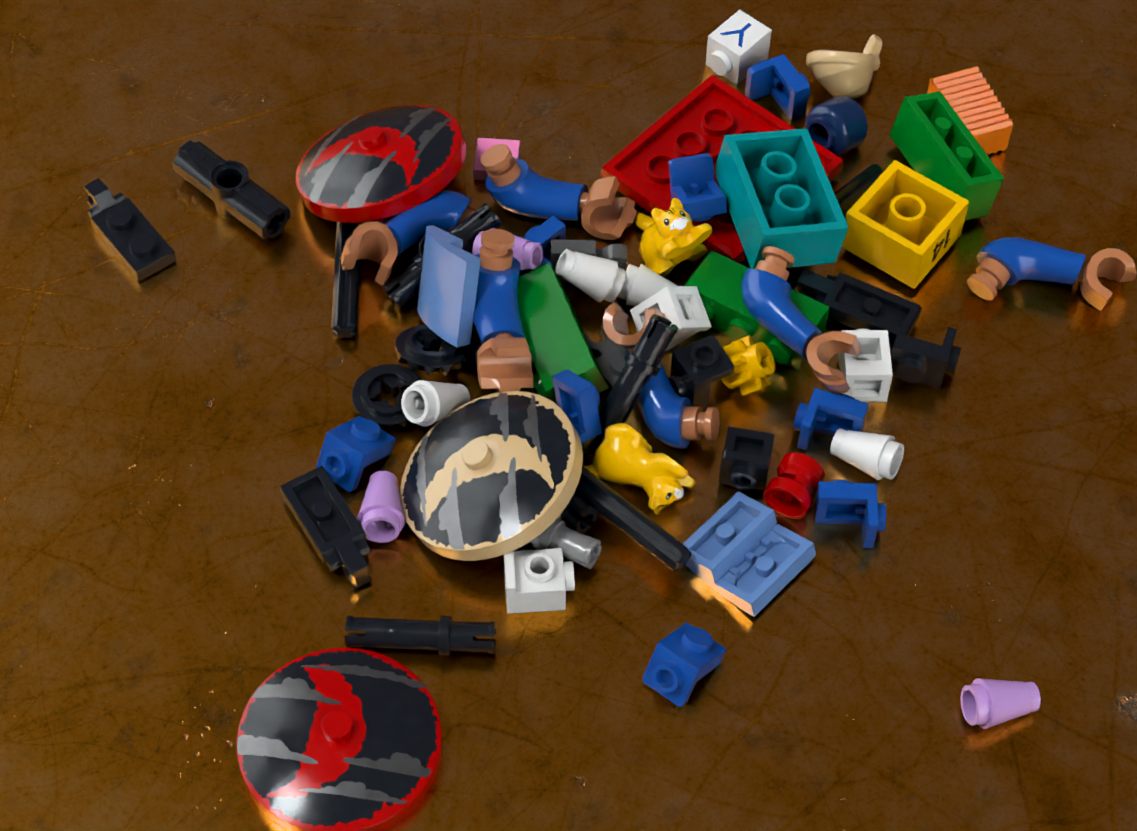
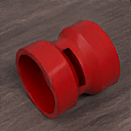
(792, 489)

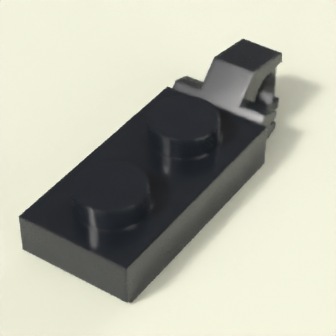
(127, 232)
(860, 303)
(328, 524)

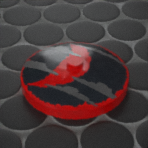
(381, 163)
(339, 742)

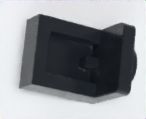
(924, 361)
(697, 367)
(746, 458)

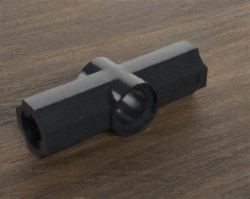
(231, 189)

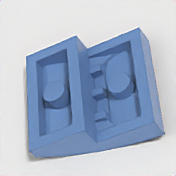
(448, 287)
(747, 553)

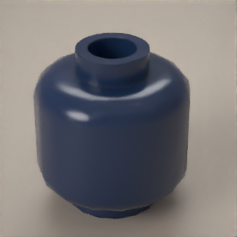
(837, 124)

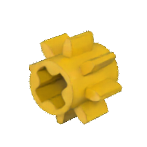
(751, 365)

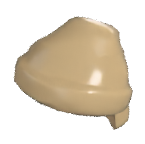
(844, 71)

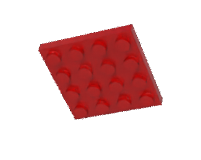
(691, 129)

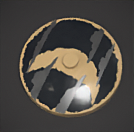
(491, 475)

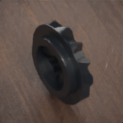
(420, 347)
(368, 393)

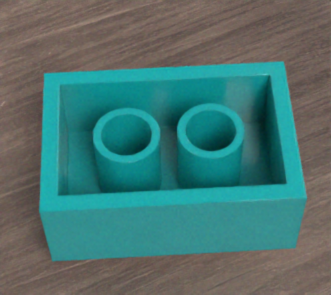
(780, 196)

